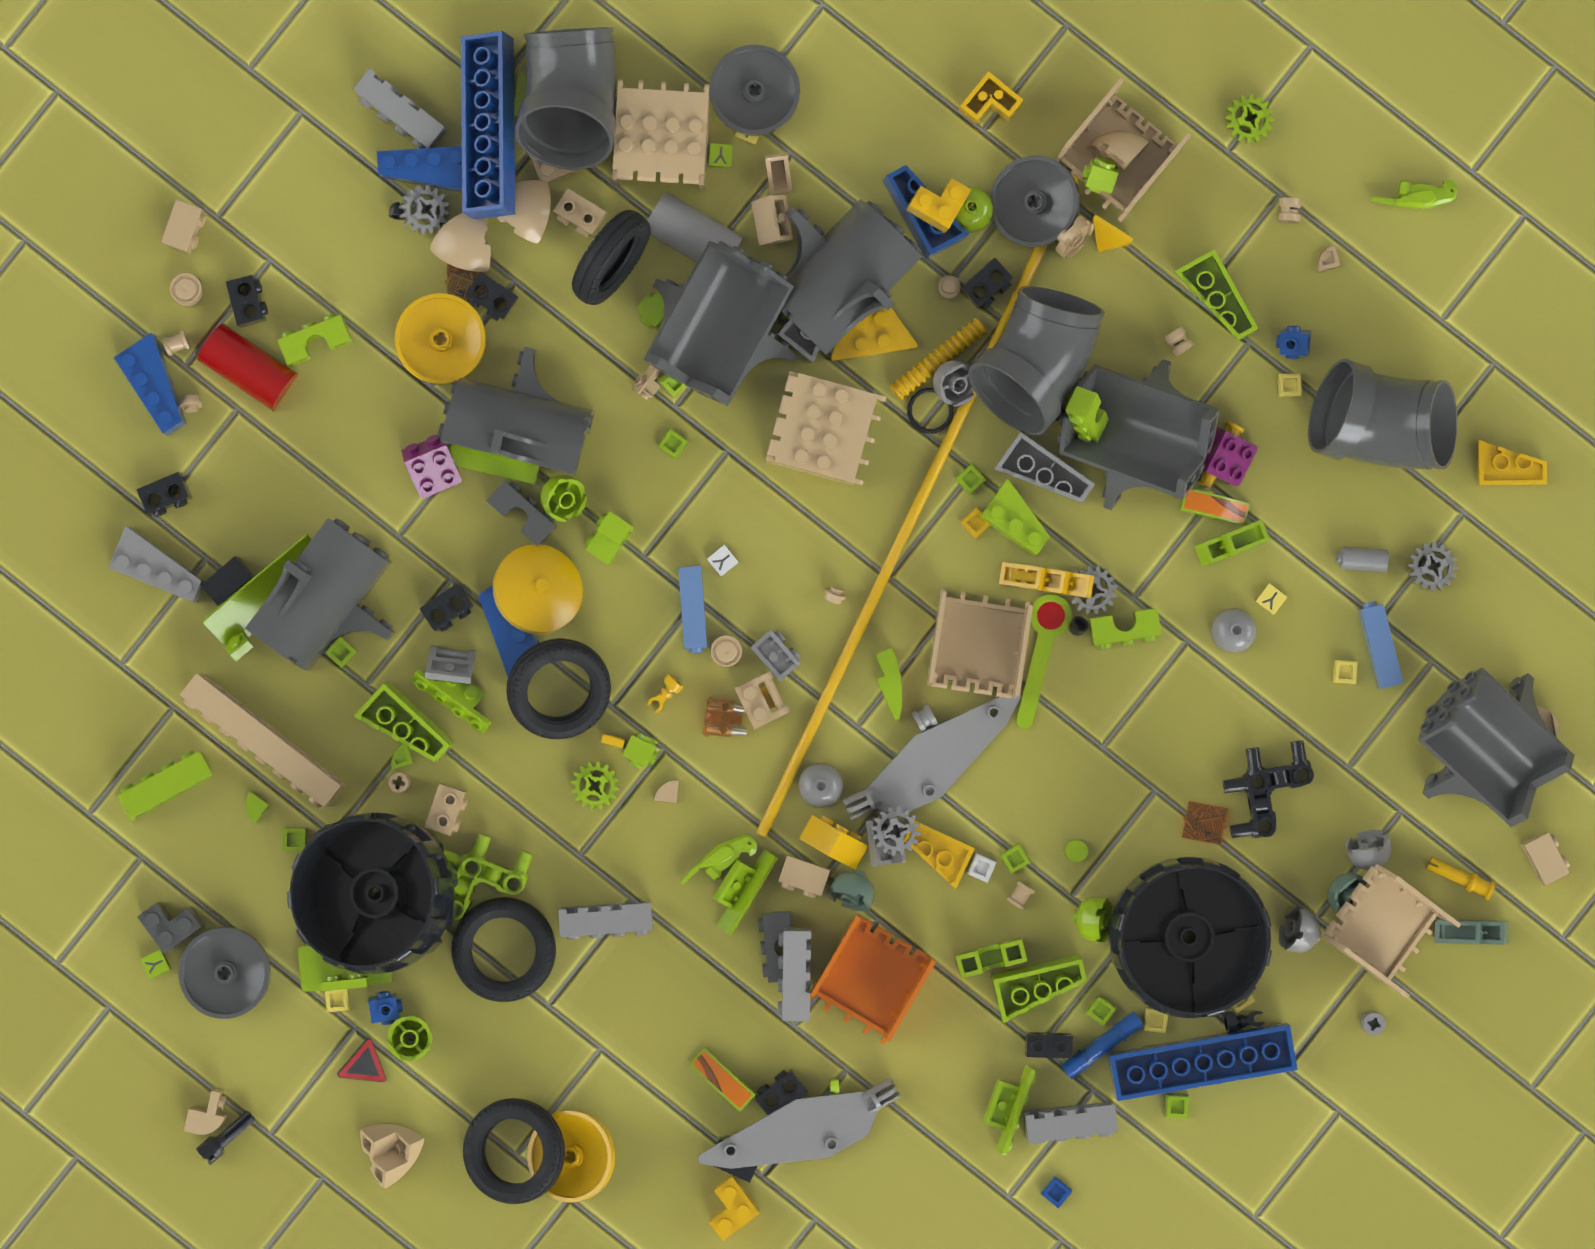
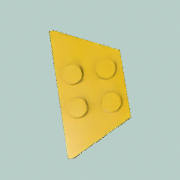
(874, 335)

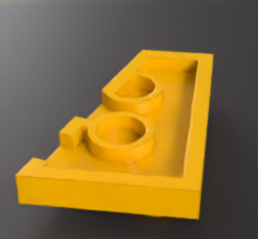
(1505, 467)
(942, 853)

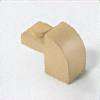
(207, 1120)

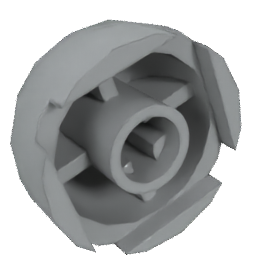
(953, 383)
(1233, 630)
(820, 785)
(1369, 849)
(1301, 930)

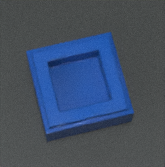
(1056, 1192)

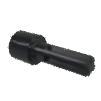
(213, 1146)

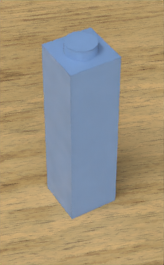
(692, 608)
(1380, 645)

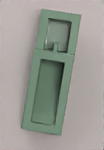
(1472, 932)

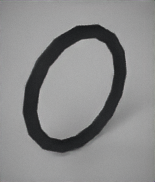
(919, 428)

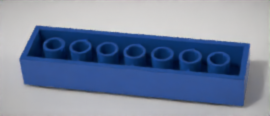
(488, 125)
(1202, 1061)

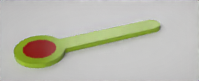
(1049, 619)

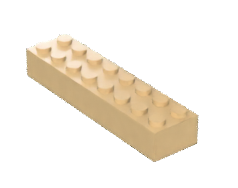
(262, 739)

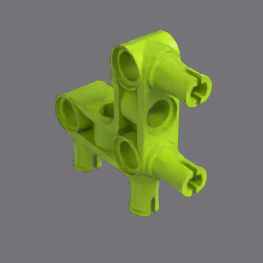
(487, 872)

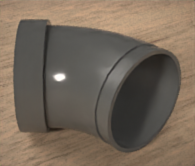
(569, 97)
(1037, 358)
(1383, 418)

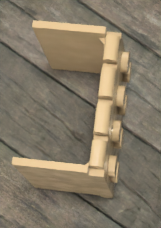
(661, 134)
(1142, 171)
(823, 428)
(979, 645)
(1383, 924)

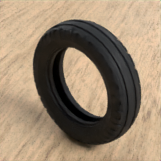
(611, 257)
(545, 653)
(462, 949)
(477, 1164)

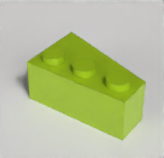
(1015, 520)

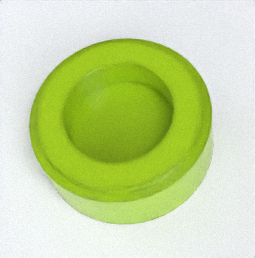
(1076, 851)

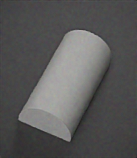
(687, 228)

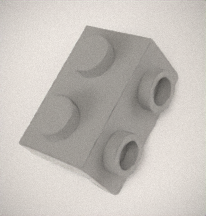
(776, 654)
(876, 855)

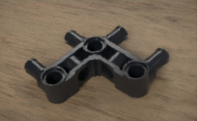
(1259, 798)

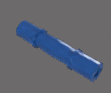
(1102, 1045)

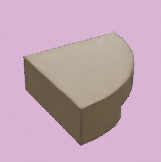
(1328, 259)
(668, 792)

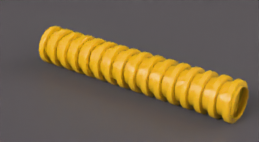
(934, 360)

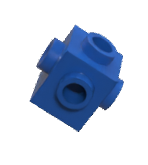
(1301, 338)
(379, 1014)

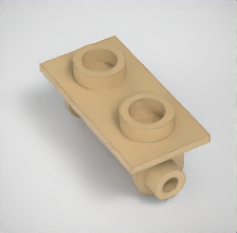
(646, 382)

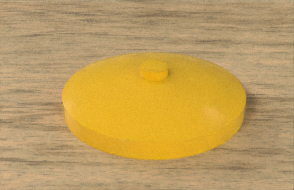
(440, 338)
(537, 589)
(587, 1156)

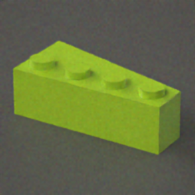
(1216, 290)
(404, 722)
(164, 785)
(1035, 984)

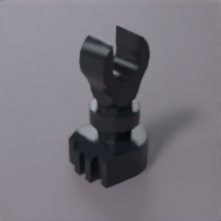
(1231, 1022)

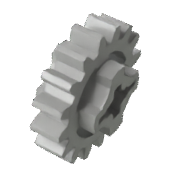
(418, 204)
(1429, 557)
(1106, 593)
(898, 841)

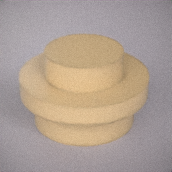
(949, 287)
(190, 403)
(834, 594)

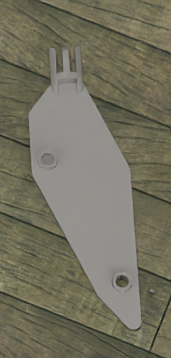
(933, 760)
(804, 1129)

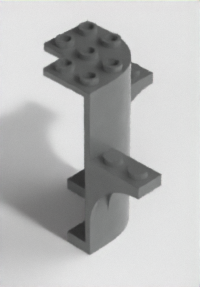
(845, 272)
(720, 322)
(517, 423)
(1151, 433)
(322, 596)
(1492, 744)

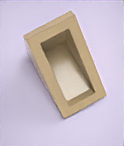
(778, 173)

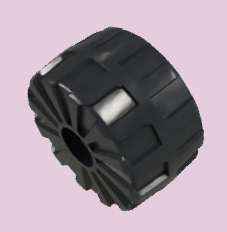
(336, 885)
(1227, 945)

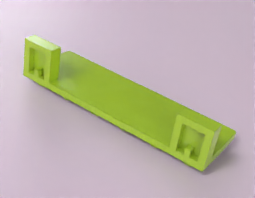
(234, 614)

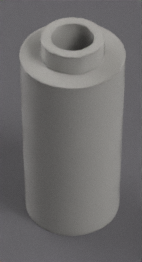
(1363, 559)

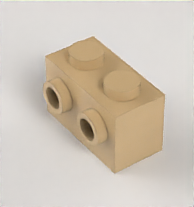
(579, 213)
(771, 221)
(183, 227)
(446, 809)
(1545, 858)
(804, 876)

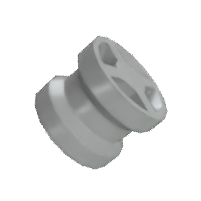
(924, 718)
(1368, 1021)

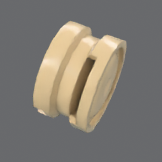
(186, 289)
(726, 651)

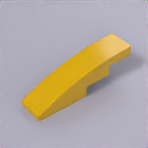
(1046, 580)

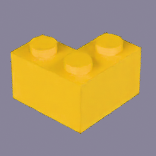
(990, 94)
(939, 210)
(834, 841)
(738, 1208)

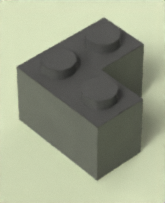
(169, 931)

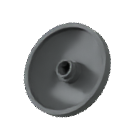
(754, 90)
(1034, 201)
(224, 972)

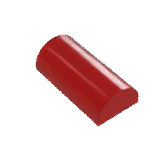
(246, 366)

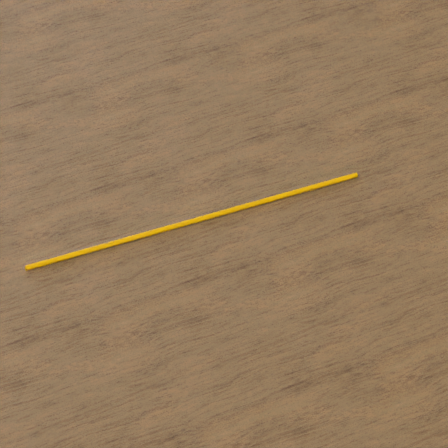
(888, 567)

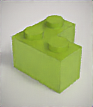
(610, 537)

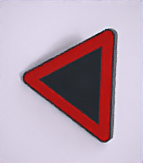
(363, 1064)

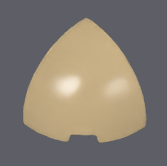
(1119, 146)
(531, 209)
(463, 244)
(390, 1150)

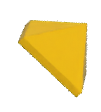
(1108, 236)

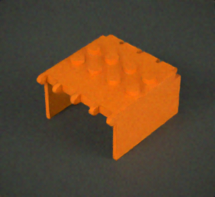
(872, 977)

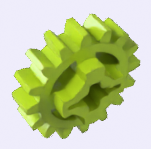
(1246, 109)
(604, 798)

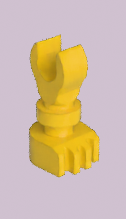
(673, 685)

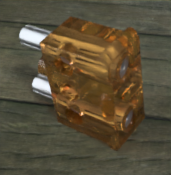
(713, 715)

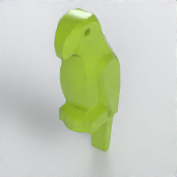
(1420, 195)
(723, 856)

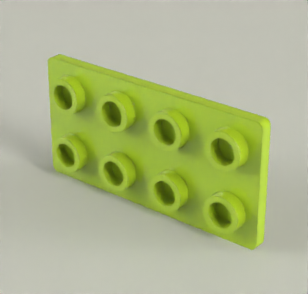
(494, 464)
(319, 975)

